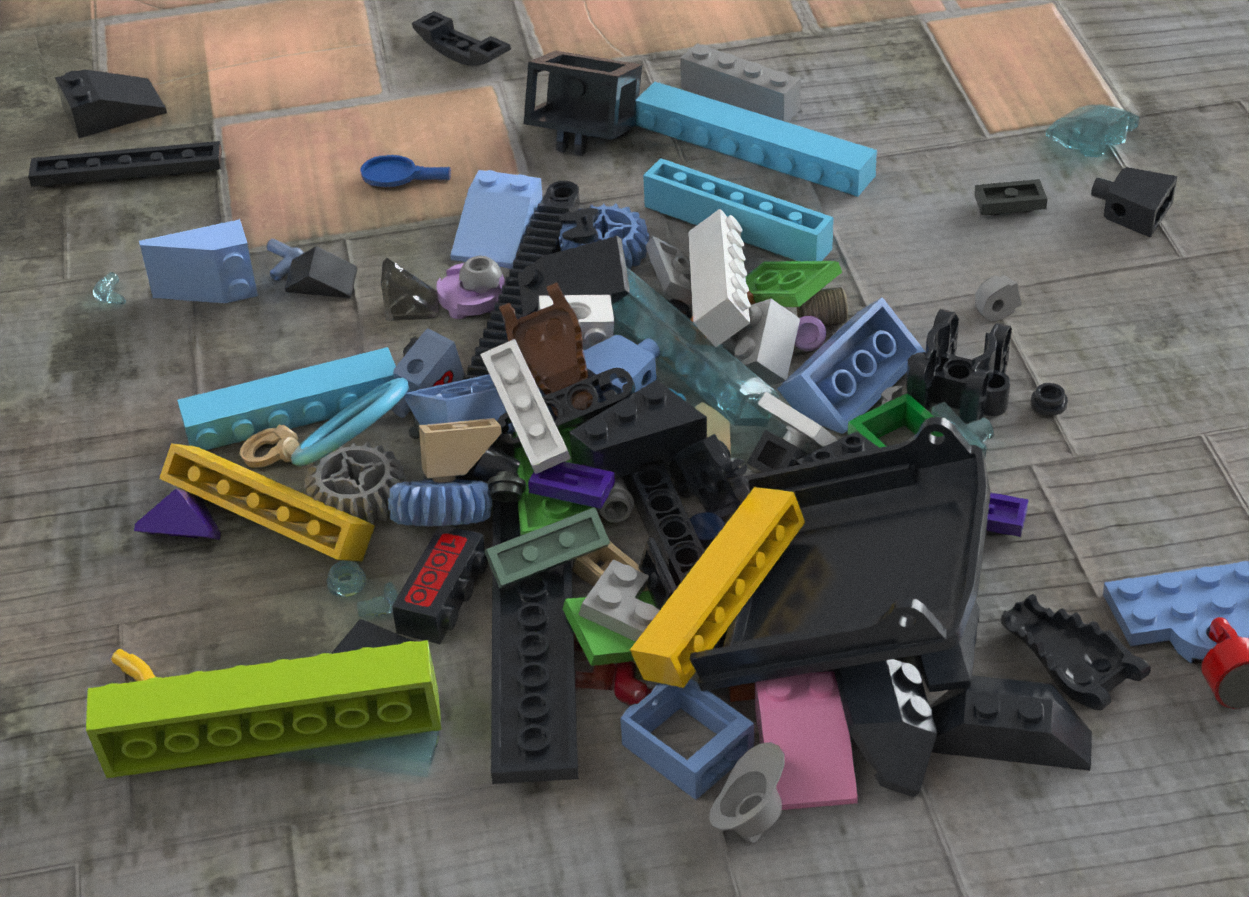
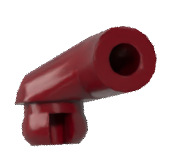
(626, 687)

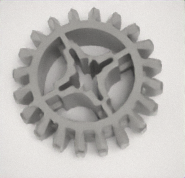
(355, 480)

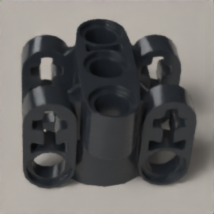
(972, 386)

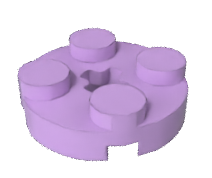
(465, 302)

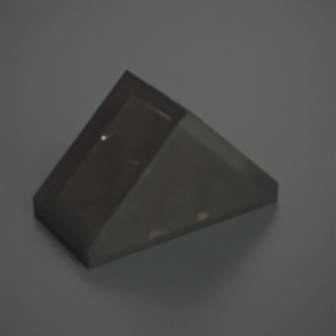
(406, 295)

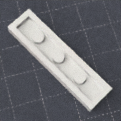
(525, 406)

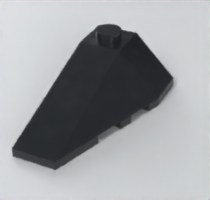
(954, 666)

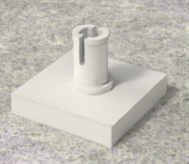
(799, 427)

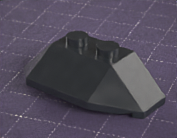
(889, 721)
(1011, 724)

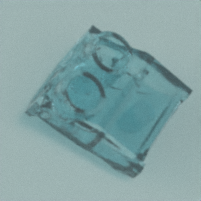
(1092, 128)

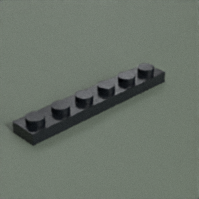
(125, 164)

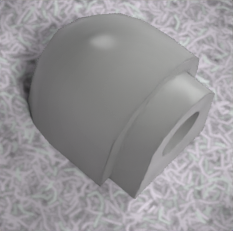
(997, 298)

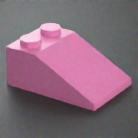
(810, 727)

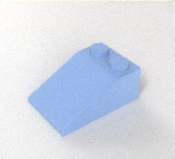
(496, 216)
(200, 264)

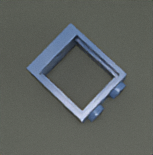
(710, 762)

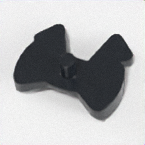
(584, 231)

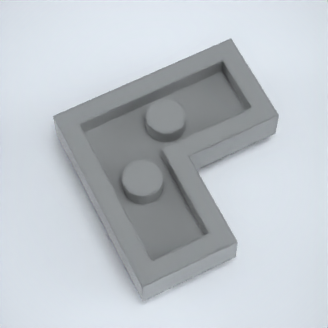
(616, 604)

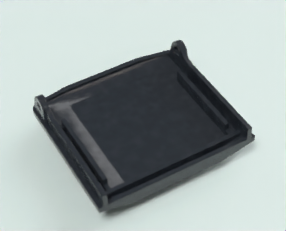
(875, 568)

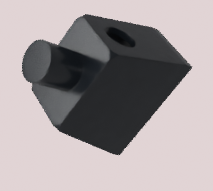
(1136, 198)

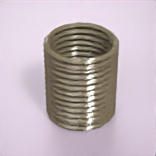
(826, 305)

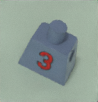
(428, 364)

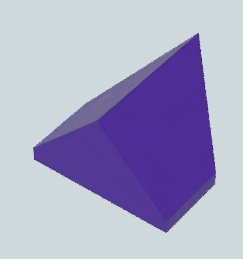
(179, 515)

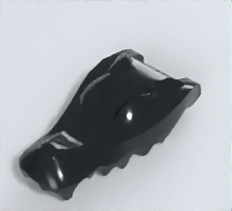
(1075, 654)

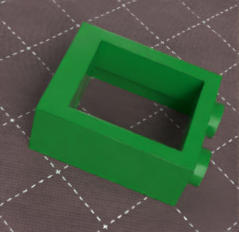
(889, 417)

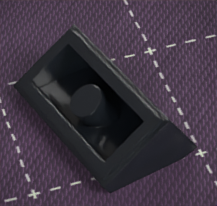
(660, 581)

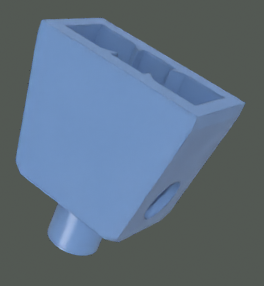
(623, 353)

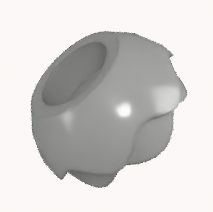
(480, 274)

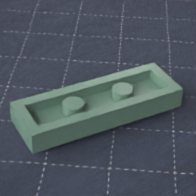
(547, 547)

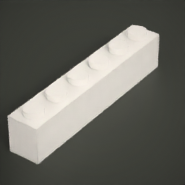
(718, 277)

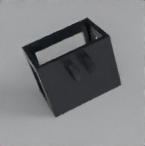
(583, 97)

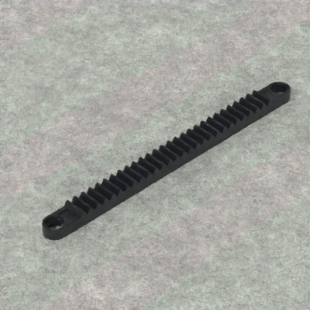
(540, 241)

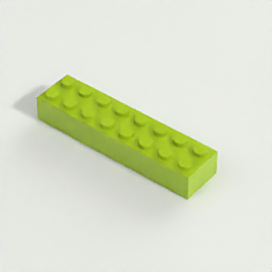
(263, 709)

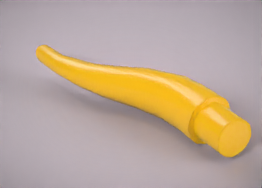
(132, 665)

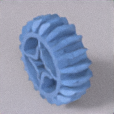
(616, 222)
(439, 502)

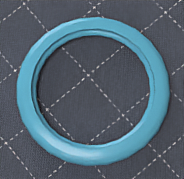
(350, 422)

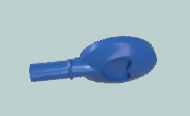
(399, 170)

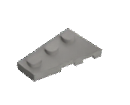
(671, 269)

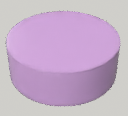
(810, 333)

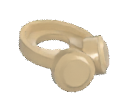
(286, 445)

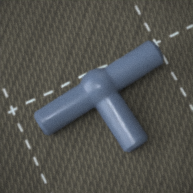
(285, 252)

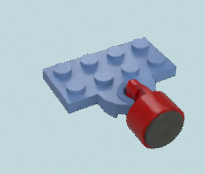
(1200, 614)

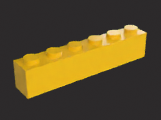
(267, 502)
(718, 586)

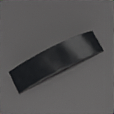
(459, 47)

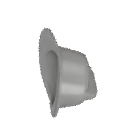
(750, 795)

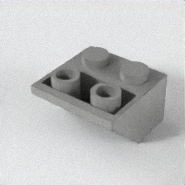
(766, 342)

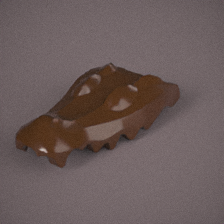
(551, 345)

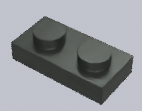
(1010, 197)

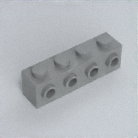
(740, 82)

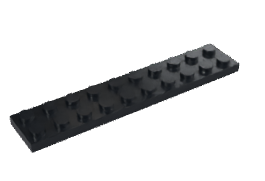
(532, 671)

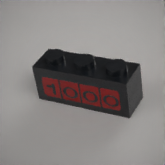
(440, 584)

